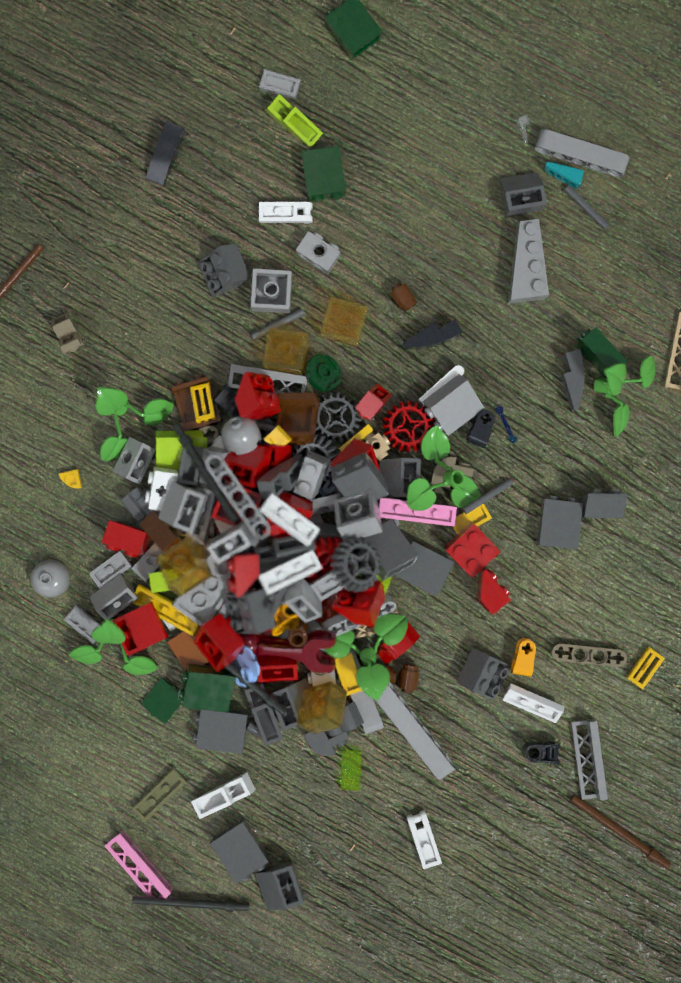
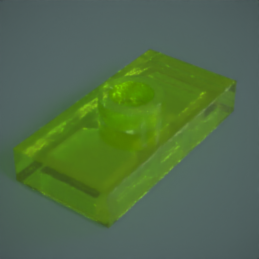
(351, 770)

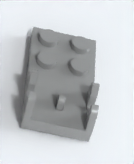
(205, 599)

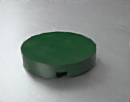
(323, 372)

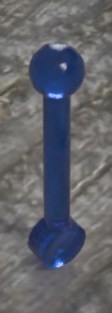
(499, 410)

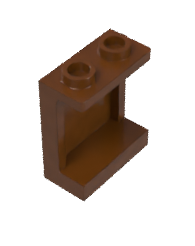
(185, 405)
(298, 416)

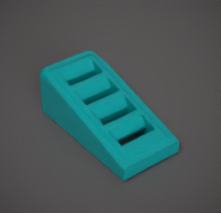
(566, 174)

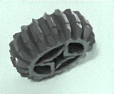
(346, 405)
(319, 443)
(348, 565)

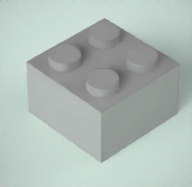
(271, 291)
(358, 515)

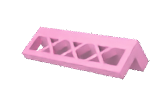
(434, 515)
(142, 864)

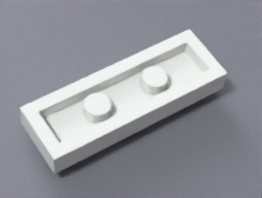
(289, 520)
(290, 572)
(533, 703)

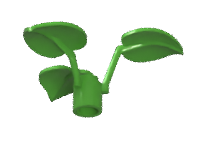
(613, 384)
(115, 402)
(419, 492)
(110, 633)
(372, 677)

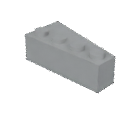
(528, 266)

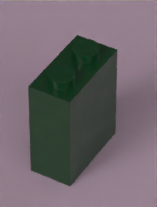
(353, 27)
(324, 174)
(599, 350)
(206, 688)

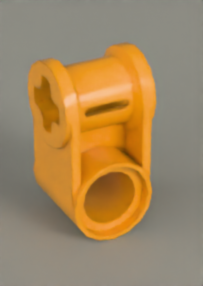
(283, 620)
(523, 660)

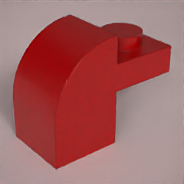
(390, 653)

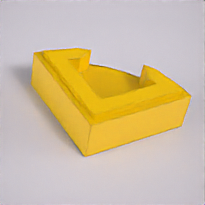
(278, 437)
(71, 478)

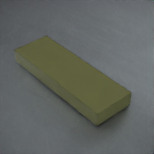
(159, 794)

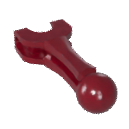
(308, 653)

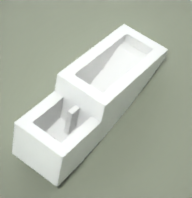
(223, 795)

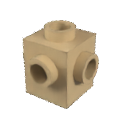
(382, 440)

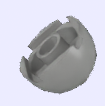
(240, 435)
(50, 578)

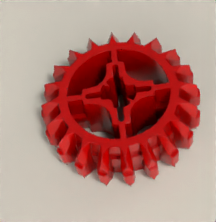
(392, 431)
(323, 552)

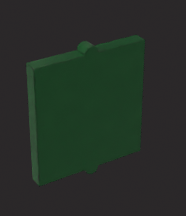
(162, 701)

